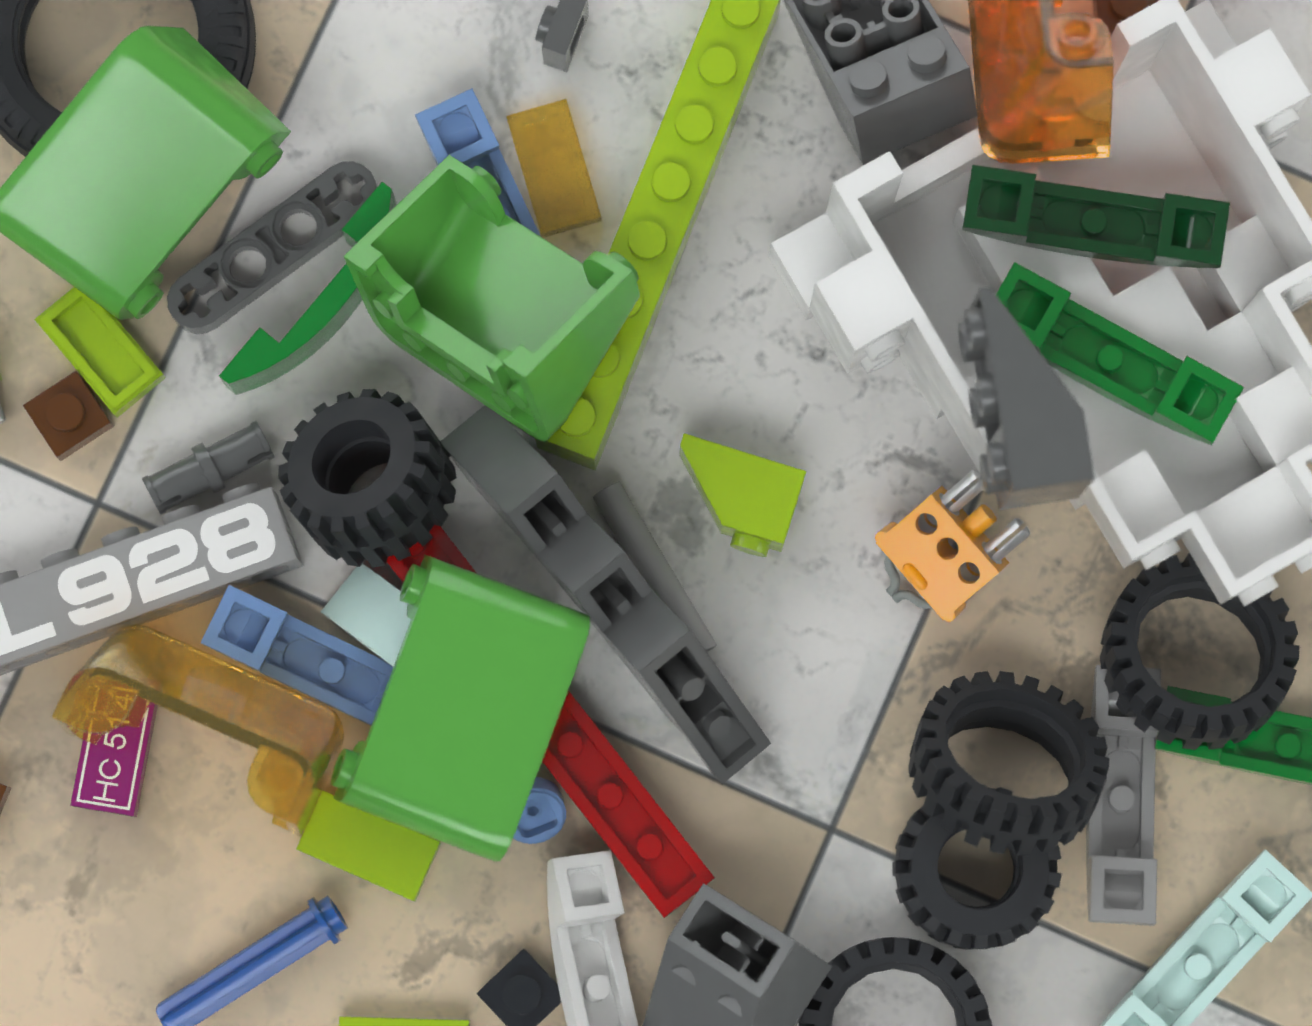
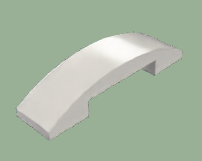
(586, 942)

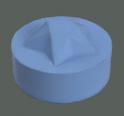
(542, 814)

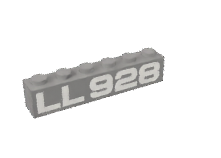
(143, 575)

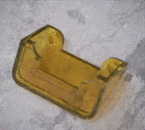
(292, 732)

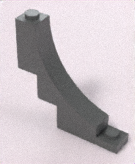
(608, 589)

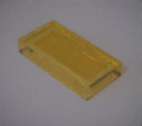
(553, 168)

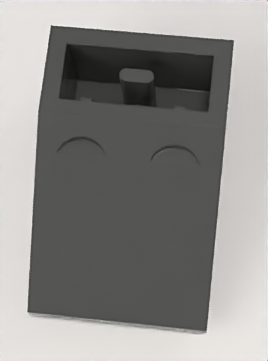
(885, 70)
(1030, 418)
(731, 970)

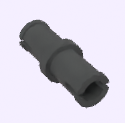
(208, 467)

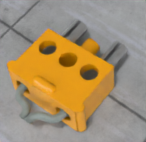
(930, 562)

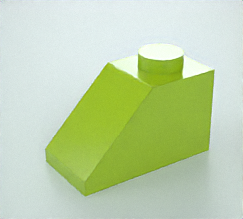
(744, 493)

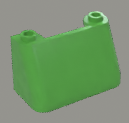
(136, 167)
(491, 298)
(464, 709)

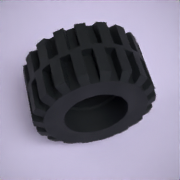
(342, 446)
(960, 924)

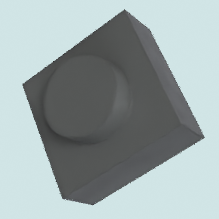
(560, 32)

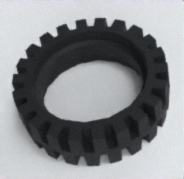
(1162, 709)
(985, 810)
(904, 955)

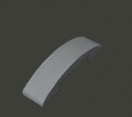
(1122, 825)

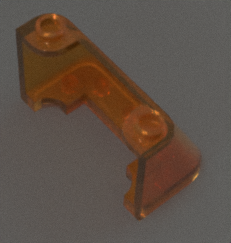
(1040, 81)

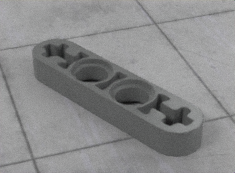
(266, 238)

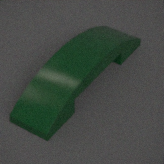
(1095, 221)

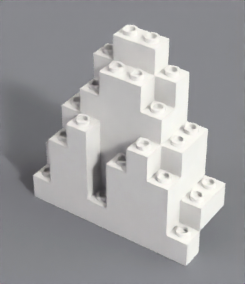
(1188, 119)

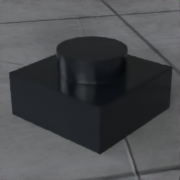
(521, 992)

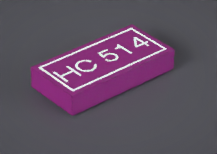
(114, 770)

